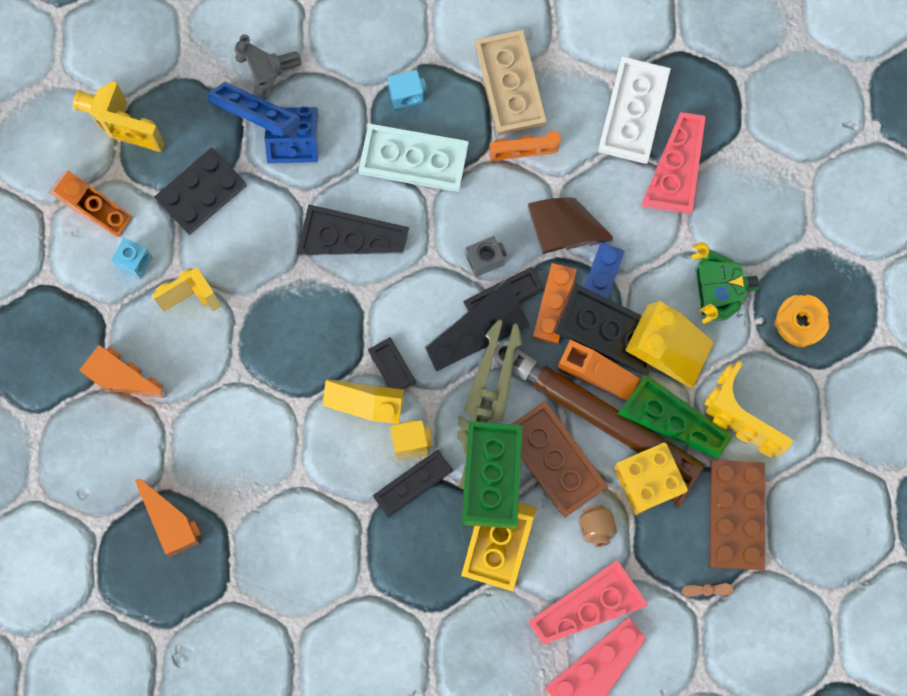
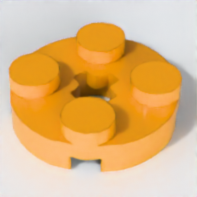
(802, 335)

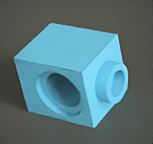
(406, 89)
(132, 258)

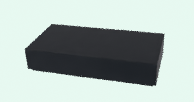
(391, 365)

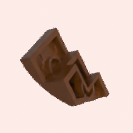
(565, 224)

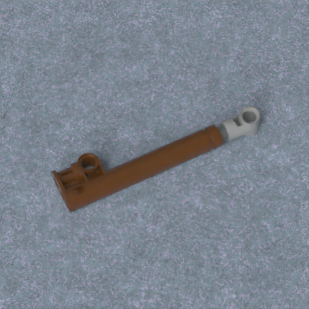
(599, 413)

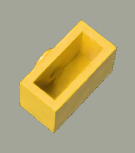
(411, 439)

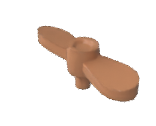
(707, 590)

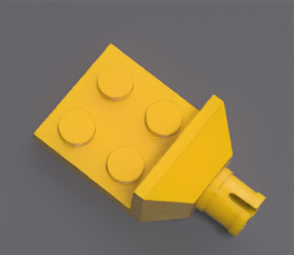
(108, 113)

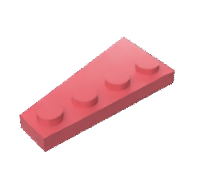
(677, 172)
(590, 604)
(601, 665)

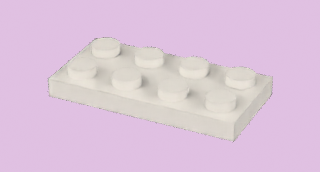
(634, 110)

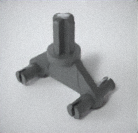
(263, 65)

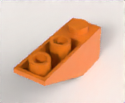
(89, 203)
(597, 371)
(113, 375)

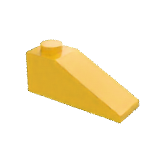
(365, 400)

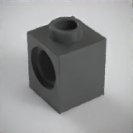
(480, 266)

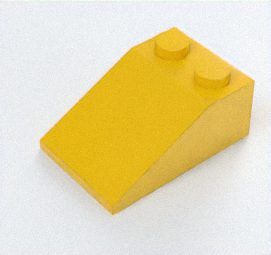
(670, 343)
(498, 552)

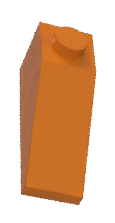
(171, 525)

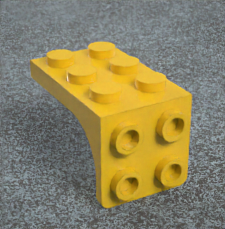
(728, 414)

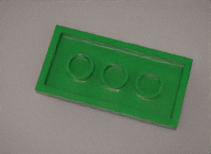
(492, 475)

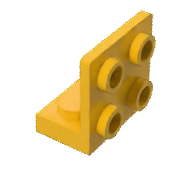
(187, 284)
(650, 478)

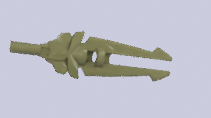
(478, 391)

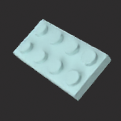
(413, 157)

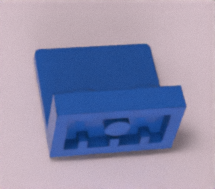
(299, 144)

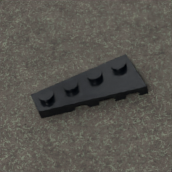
(343, 233)

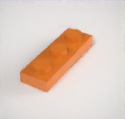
(555, 294)

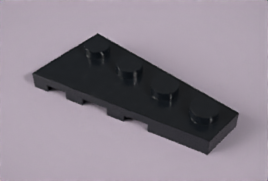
(470, 331)

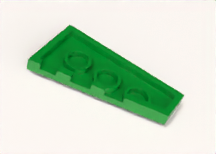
(669, 415)

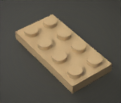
(510, 82)

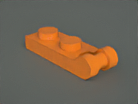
(524, 147)

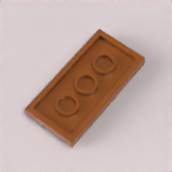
(557, 461)
(737, 515)

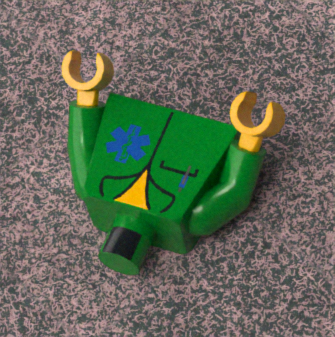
(720, 284)

